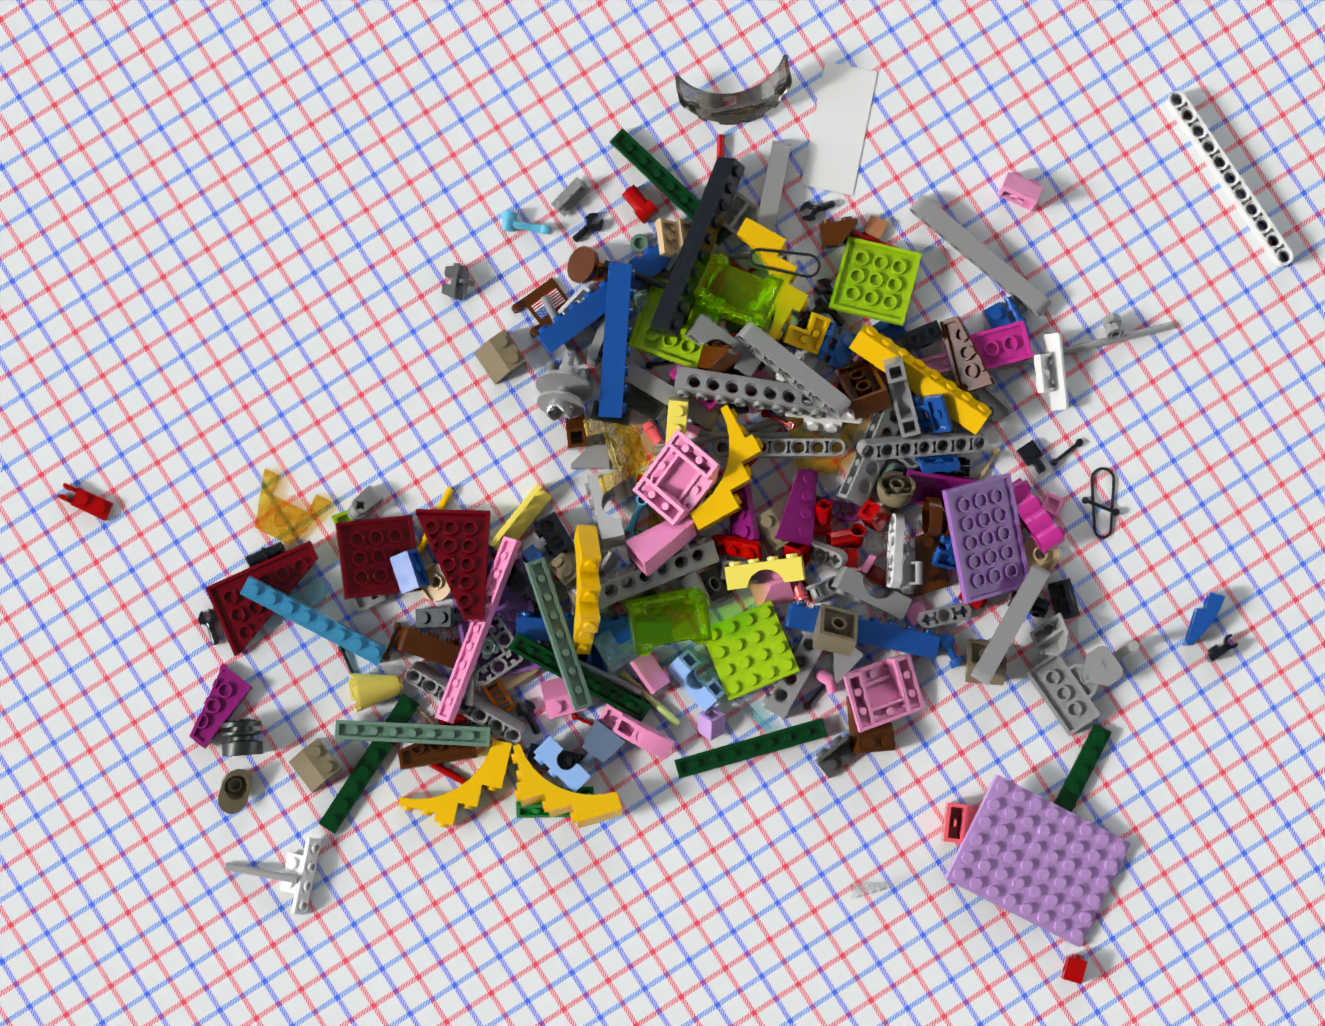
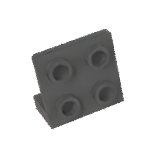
(836, 756)

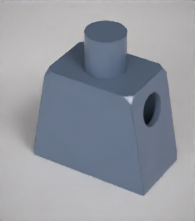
(600, 744)

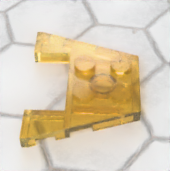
(623, 447)
(822, 465)
(282, 518)

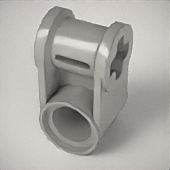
(364, 503)
(823, 589)

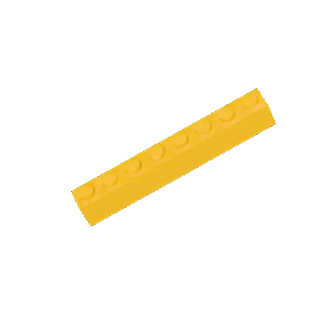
(921, 378)

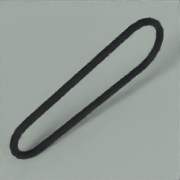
(785, 252)
(1112, 502)

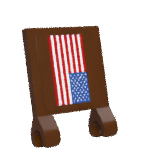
(536, 305)

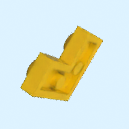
(809, 338)

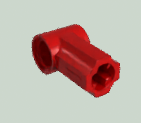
(642, 207)
(823, 519)
(850, 537)

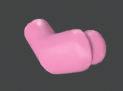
(827, 679)

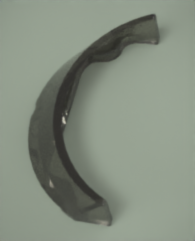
(738, 106)

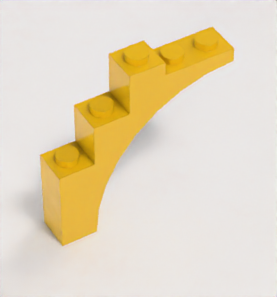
(790, 297)
(736, 475)
(587, 588)
(468, 794)
(583, 808)

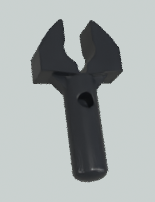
(816, 208)
(588, 227)
(826, 282)
(210, 625)
(529, 716)

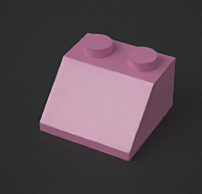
(1020, 190)
(650, 672)
(557, 698)

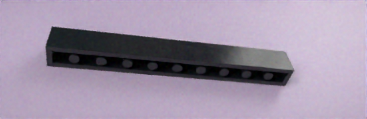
(697, 246)

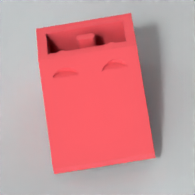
(957, 821)

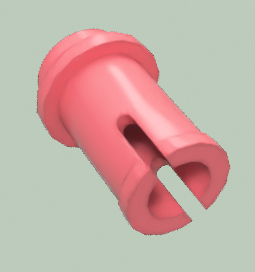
(653, 432)
(799, 591)

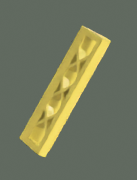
(523, 516)

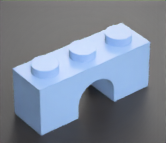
(684, 672)
(548, 754)

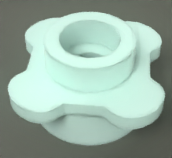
(640, 298)
(493, 648)

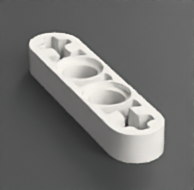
(895, 550)

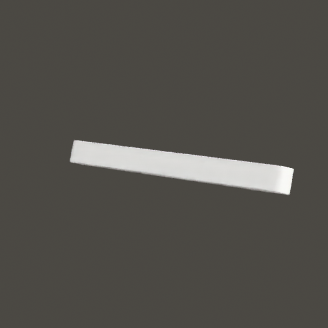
(1229, 188)

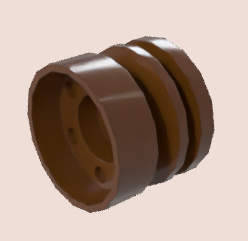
(934, 517)

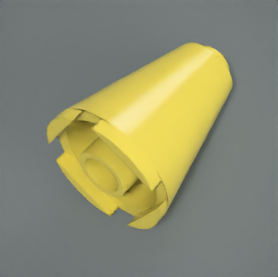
(373, 689)

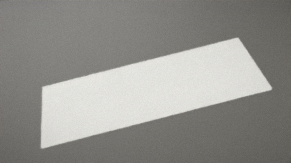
(839, 128)

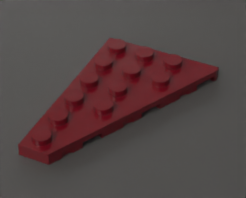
(462, 551)
(243, 617)

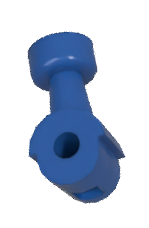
(946, 644)

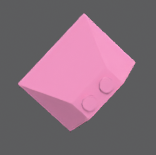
(678, 478)
(883, 691)

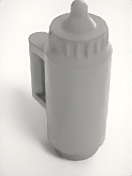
(911, 571)

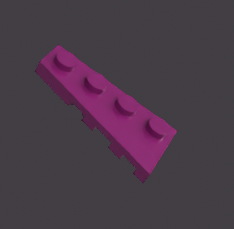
(933, 484)
(799, 512)
(744, 522)
(223, 700)

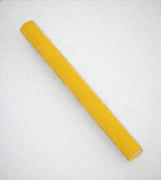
(442, 504)

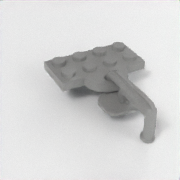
(1065, 690)

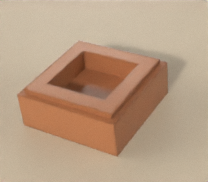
(875, 227)

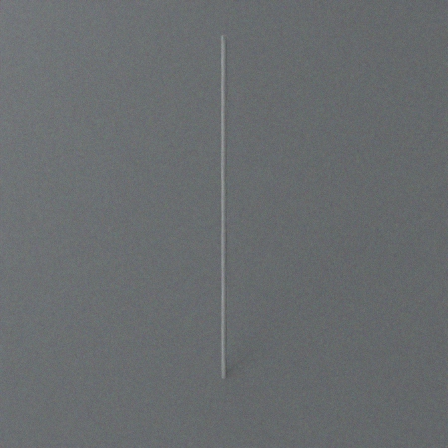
(1067, 350)

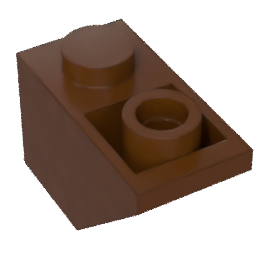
(835, 233)
(717, 358)
(576, 433)

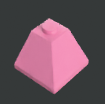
(771, 587)

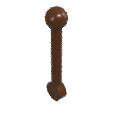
(397, 626)

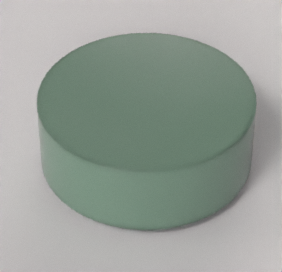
(639, 243)

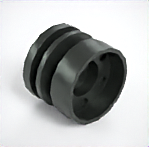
(242, 738)

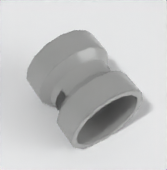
(1113, 326)

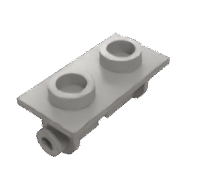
(571, 196)

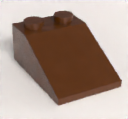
(863, 388)
(872, 740)

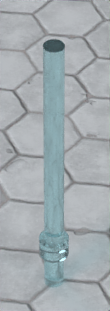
(740, 701)

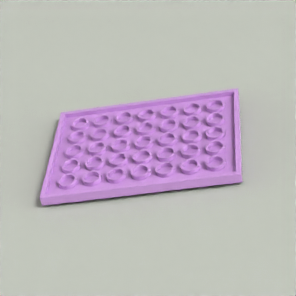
(1037, 860)

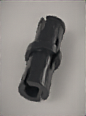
(265, 554)

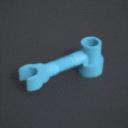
(510, 222)
(633, 521)

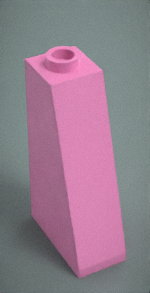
(659, 543)

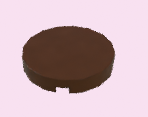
(583, 265)

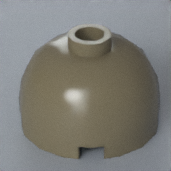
(895, 489)

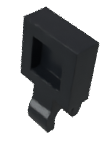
(1031, 455)
(1215, 651)

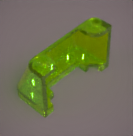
(737, 293)
(668, 619)

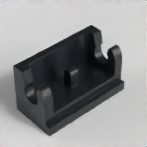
(1063, 598)

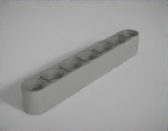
(772, 191)
(793, 370)
(663, 391)
(913, 443)
(790, 444)
(1010, 624)
(491, 711)

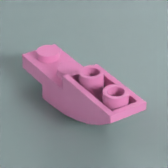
(637, 732)

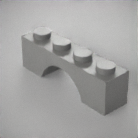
(704, 330)
(901, 396)
(610, 528)
(851, 583)

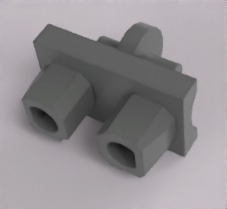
(459, 281)

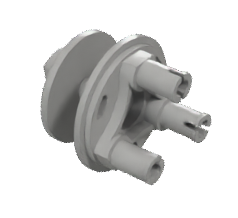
(563, 389)

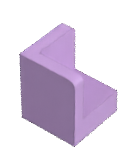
(711, 723)

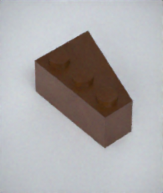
(427, 646)

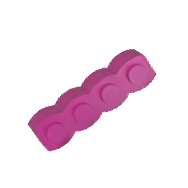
(1035, 519)

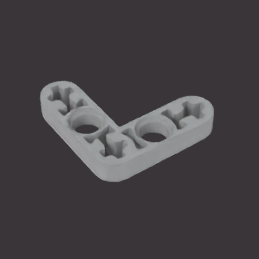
(506, 652)

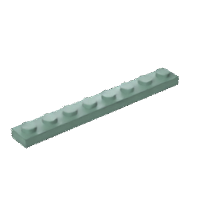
(558, 634)
(412, 733)

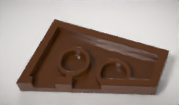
(933, 577)

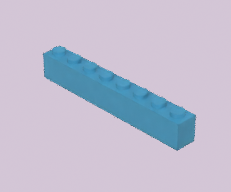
(313, 620)

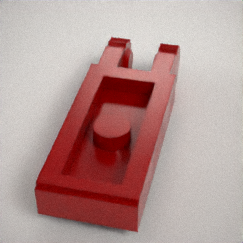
(88, 502)
(737, 547)

